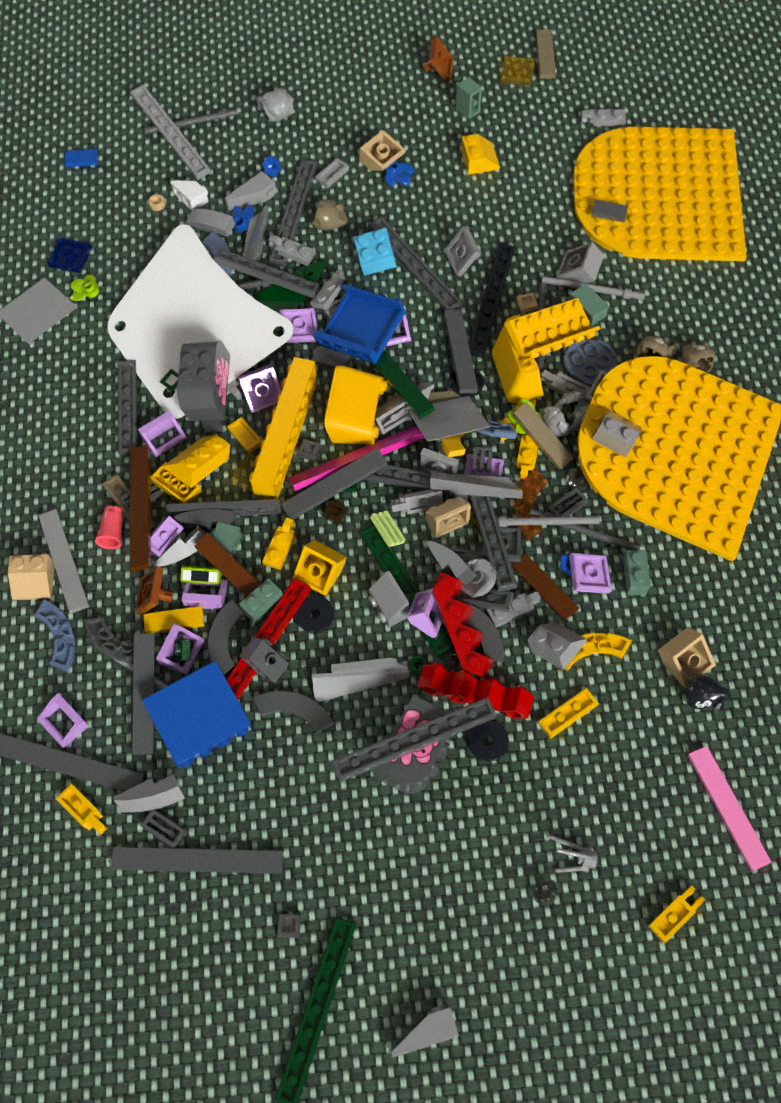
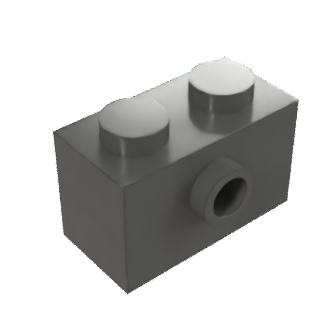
(264, 659)

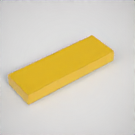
(164, 620)
(568, 713)

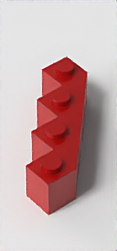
(456, 618)
(465, 689)

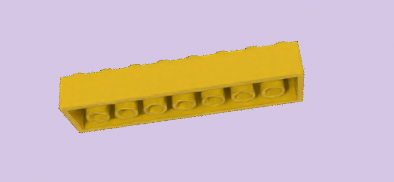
(284, 429)

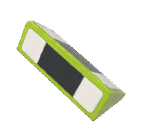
(200, 574)

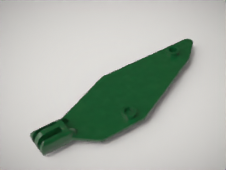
(281, 298)

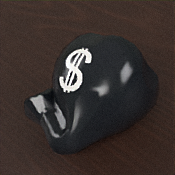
(705, 692)

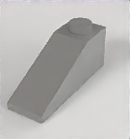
(252, 192)
(435, 1028)

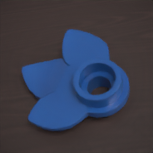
(399, 174)
(242, 217)

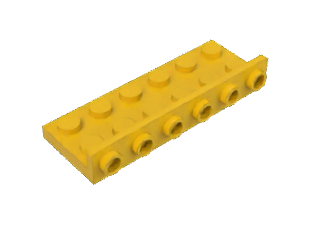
(550, 329)

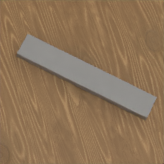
(63, 561)

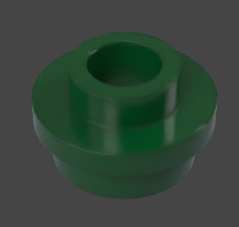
(416, 660)

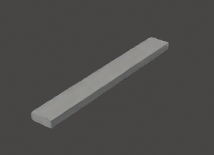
(170, 132)

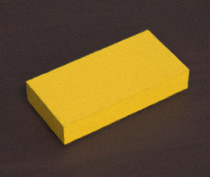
(244, 435)

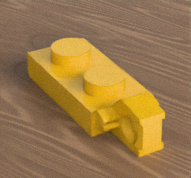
(527, 455)
(280, 545)
(81, 809)

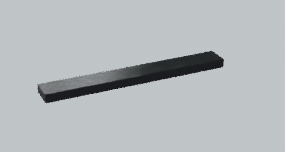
(491, 300)

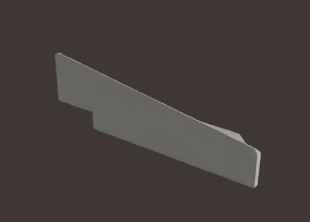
(256, 235)
(396, 411)
(475, 485)
(357, 676)

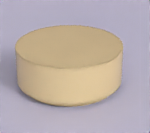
(156, 202)

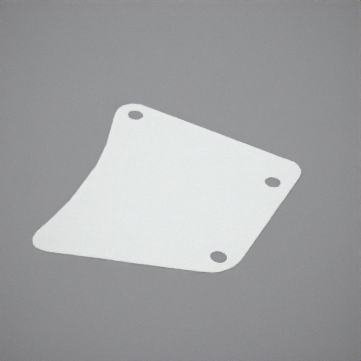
(190, 300)

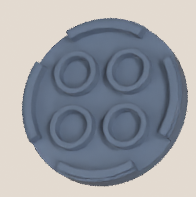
(587, 359)

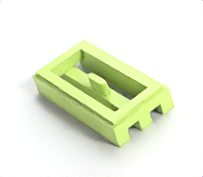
(388, 527)

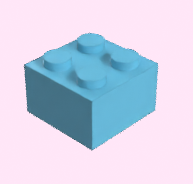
(375, 251)

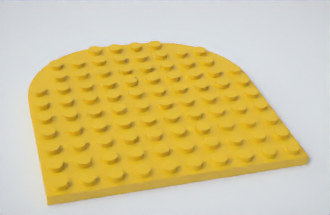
(676, 189)
(695, 452)

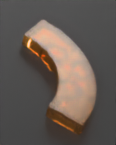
(531, 488)

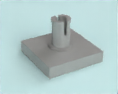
(462, 251)
(438, 462)

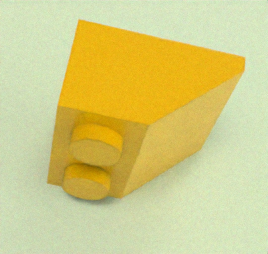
(478, 154)
(319, 566)

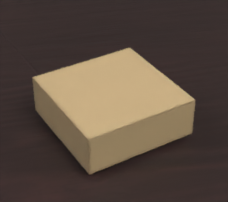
(527, 303)

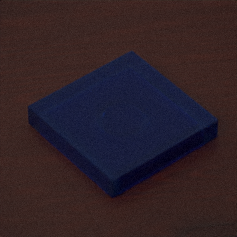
(70, 255)

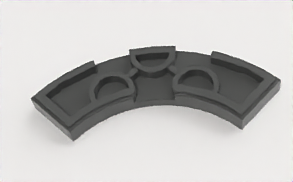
(219, 636)
(491, 639)
(106, 642)
(294, 703)

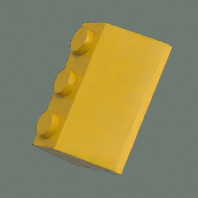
(199, 460)

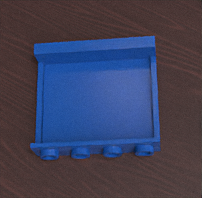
(362, 324)
(197, 714)

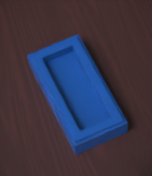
(81, 158)

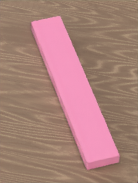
(729, 809)

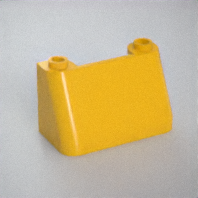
(518, 377)
(353, 406)

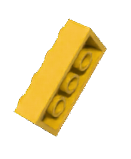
(174, 486)

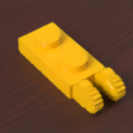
(675, 916)

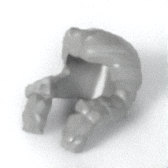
(276, 104)
(555, 418)

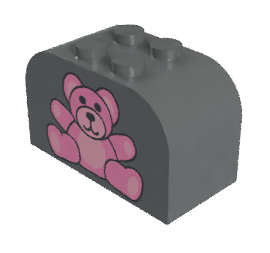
(203, 380)
(413, 771)

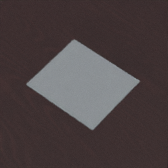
(36, 310)
(450, 419)

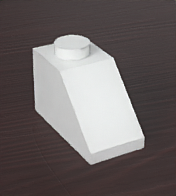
(190, 193)

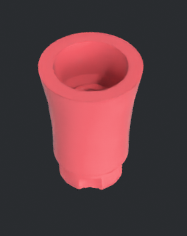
(110, 529)

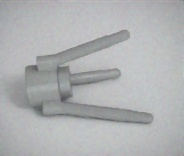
(585, 856)

